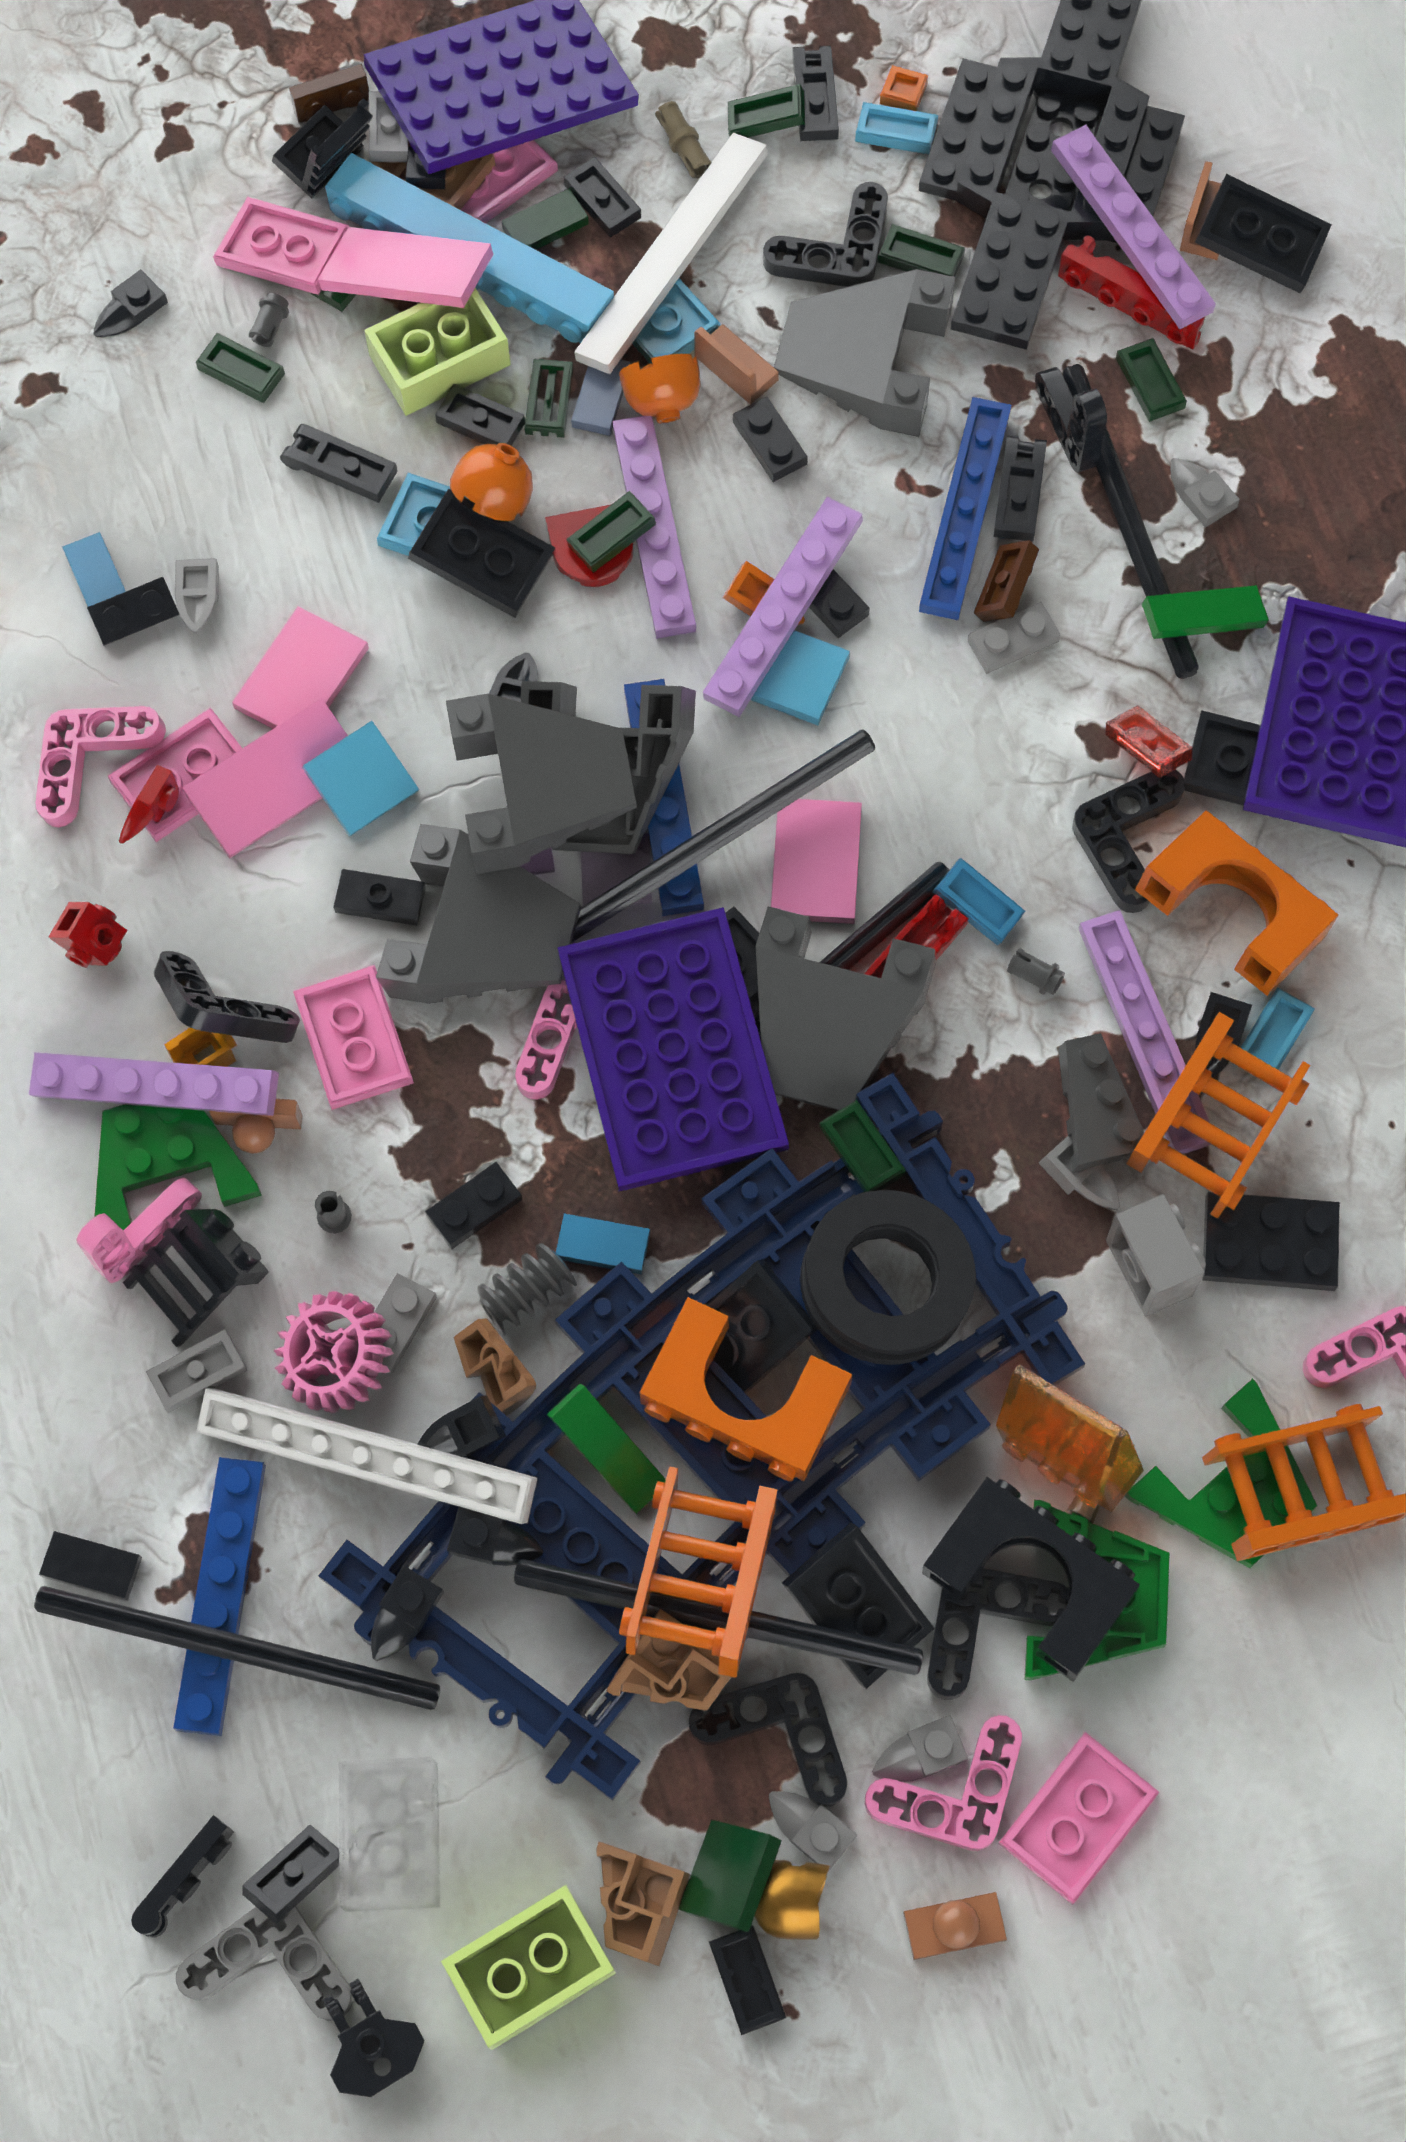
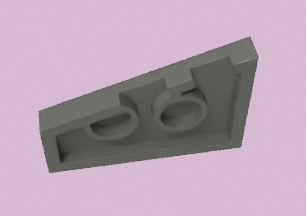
(1100, 1110)

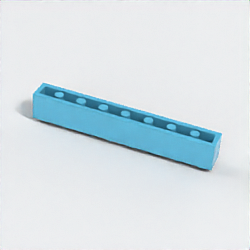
(516, 272)

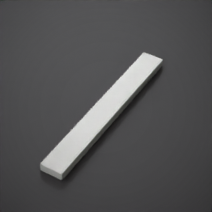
(670, 253)
(367, 1455)

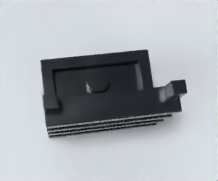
(322, 147)
(215, 1255)

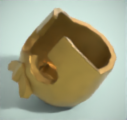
(791, 1900)

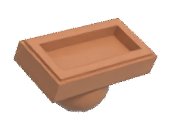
(256, 1132)
(954, 1925)

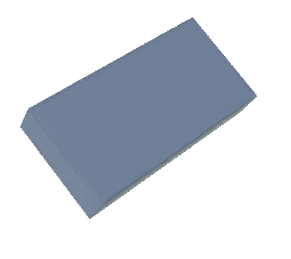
(599, 400)

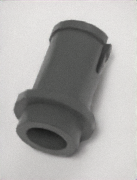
(269, 318)
(1036, 972)
(332, 1212)

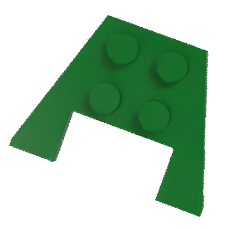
(158, 1144)
(1215, 1510)
(1144, 1620)

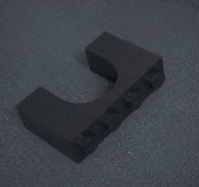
(1000, 1520)

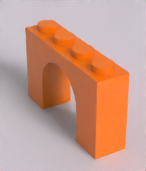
(1216, 855)
(783, 1440)

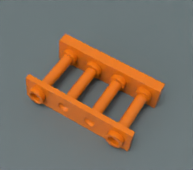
(1177, 1113)
(1300, 1524)
(735, 1600)

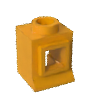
(192, 1041)

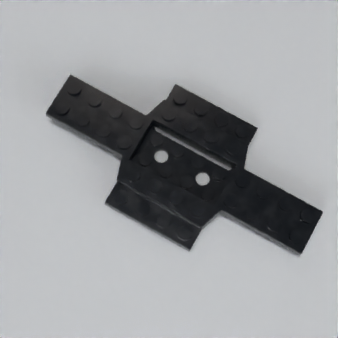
(976, 138)

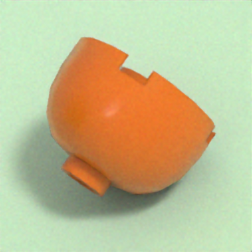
(663, 386)
(494, 481)

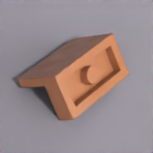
(1200, 206)
(734, 362)

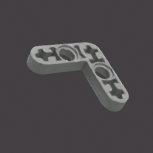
(281, 1945)

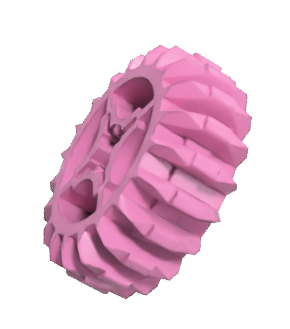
(311, 1348)

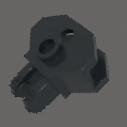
(368, 2042)

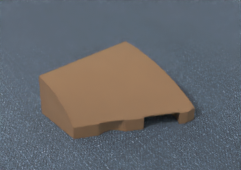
(501, 1372)
(670, 1672)
(639, 1902)

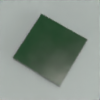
(730, 1875)

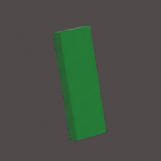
(1204, 612)
(607, 1447)

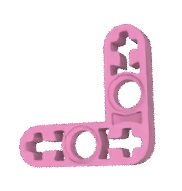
(84, 739)
(528, 1063)
(118, 1250)
(1340, 1371)
(956, 1810)

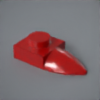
(155, 798)

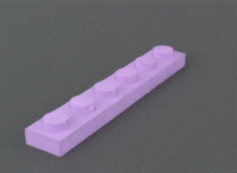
(1133, 227)
(659, 546)
(782, 607)
(1140, 1018)
(154, 1083)

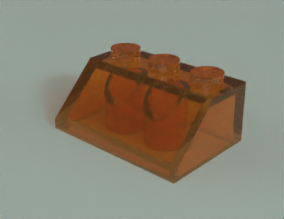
(1067, 1440)

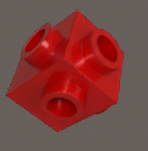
(88, 934)

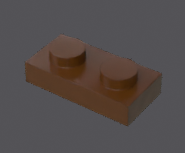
(334, 90)
(1006, 581)

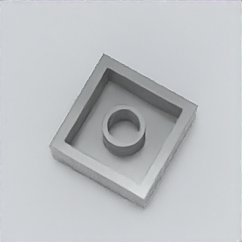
(1156, 1254)

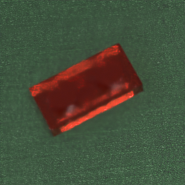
(1148, 741)

